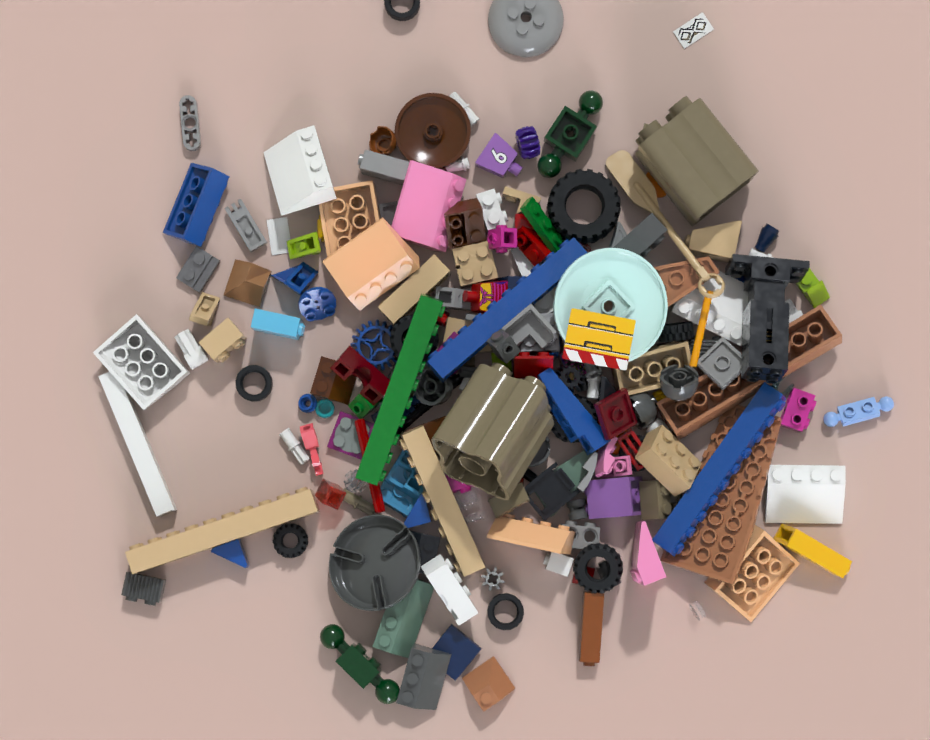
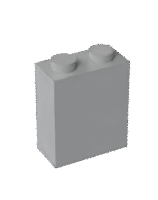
(383, 167)

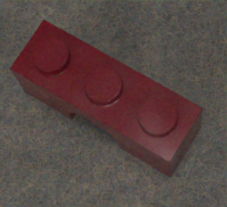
(354, 364)

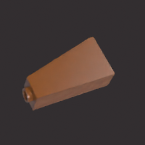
(591, 628)

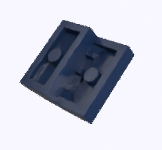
(461, 648)

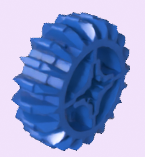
(382, 329)

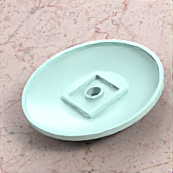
(619, 278)

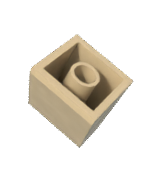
(714, 241)

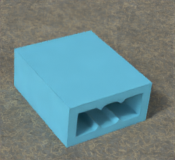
(277, 324)

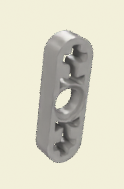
(193, 108)

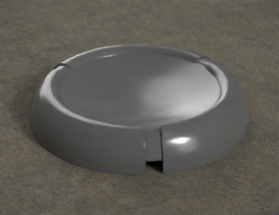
(374, 563)

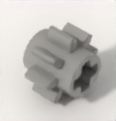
(491, 583)

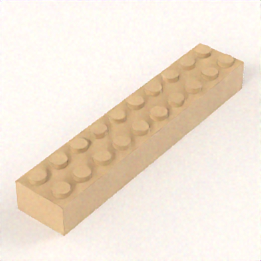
(222, 531)

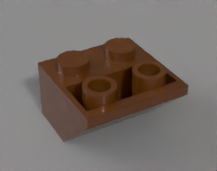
(465, 224)

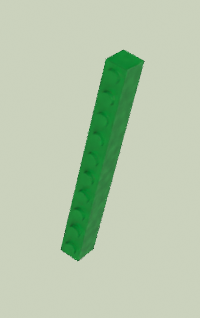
(399, 389)

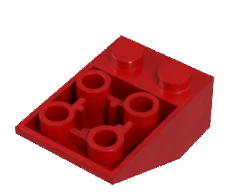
(528, 365)

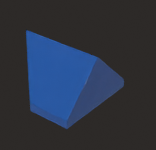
(297, 277)

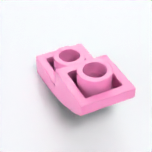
(605, 459)
(621, 467)

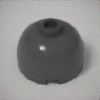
(679, 382)
(431, 389)
(644, 408)

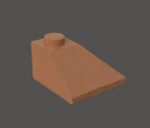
(488, 683)

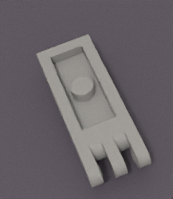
(246, 226)

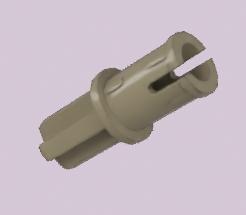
(359, 502)

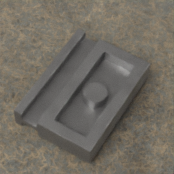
(198, 269)

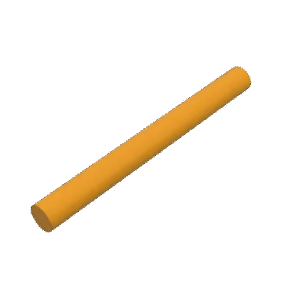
(700, 330)

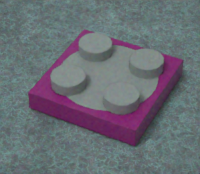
(345, 437)

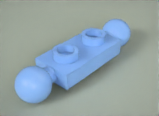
(858, 411)

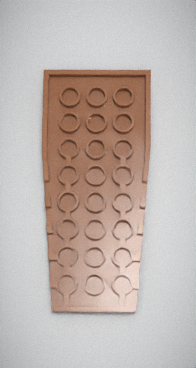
(724, 534)

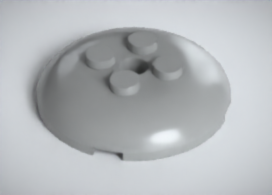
(521, 37)

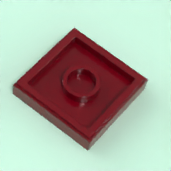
(615, 414)

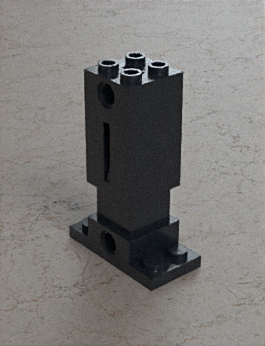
(766, 315)

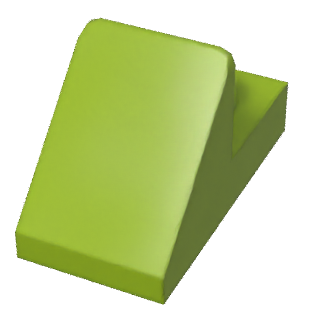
(303, 246)
(813, 289)

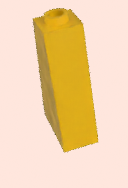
(812, 550)

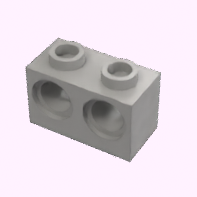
(579, 541)

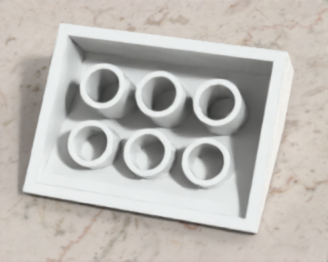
(299, 171)
(725, 311)
(141, 362)
(805, 494)

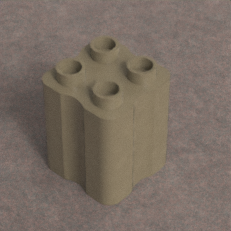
(694, 159)
(494, 430)

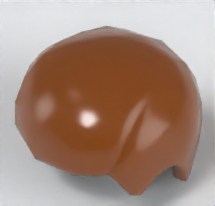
(383, 141)

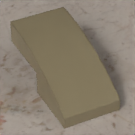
(503, 507)

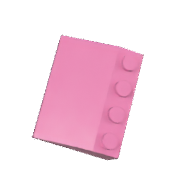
(422, 205)
(645, 559)

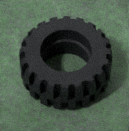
(589, 181)

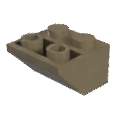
(656, 500)

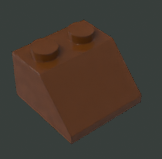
(330, 385)

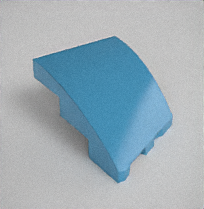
(400, 486)

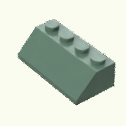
(403, 621)

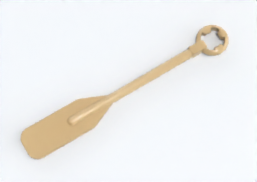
(643, 194)

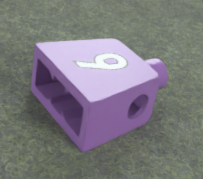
(498, 158)

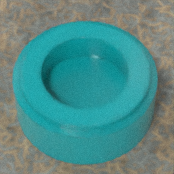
(325, 408)

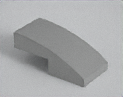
(589, 466)

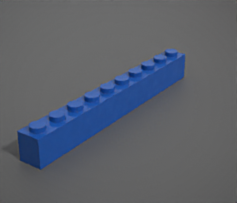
(528, 291)
(719, 469)

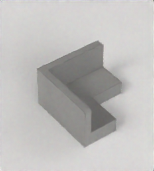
(530, 324)

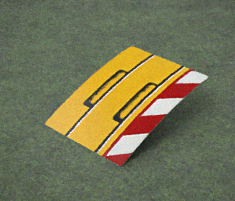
(598, 339)

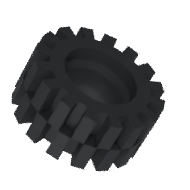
(677, 331)
(290, 552)

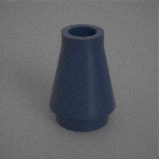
(766, 238)

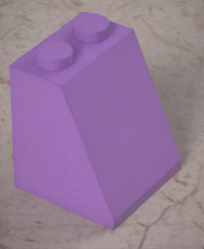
(613, 497)

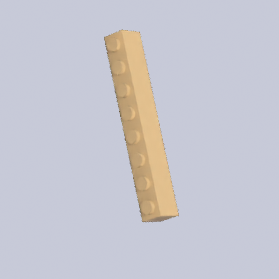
(442, 501)

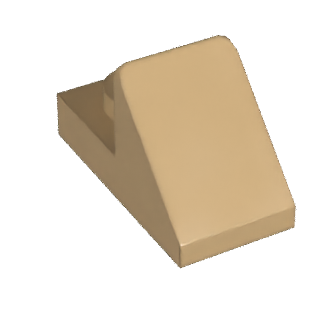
(513, 195)
(205, 309)

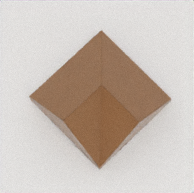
(247, 282)

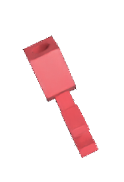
(311, 443)

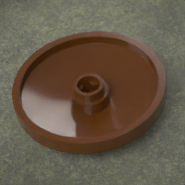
(433, 130)

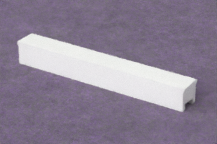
(138, 445)

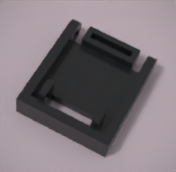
(552, 489)

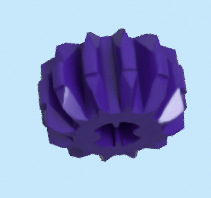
(528, 142)

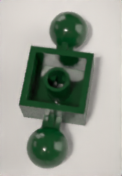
(568, 120)
(358, 664)

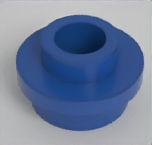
(302, 403)

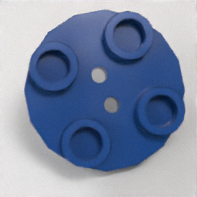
(308, 304)

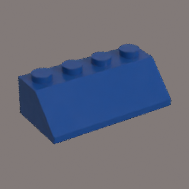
(196, 204)

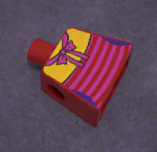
(483, 294)

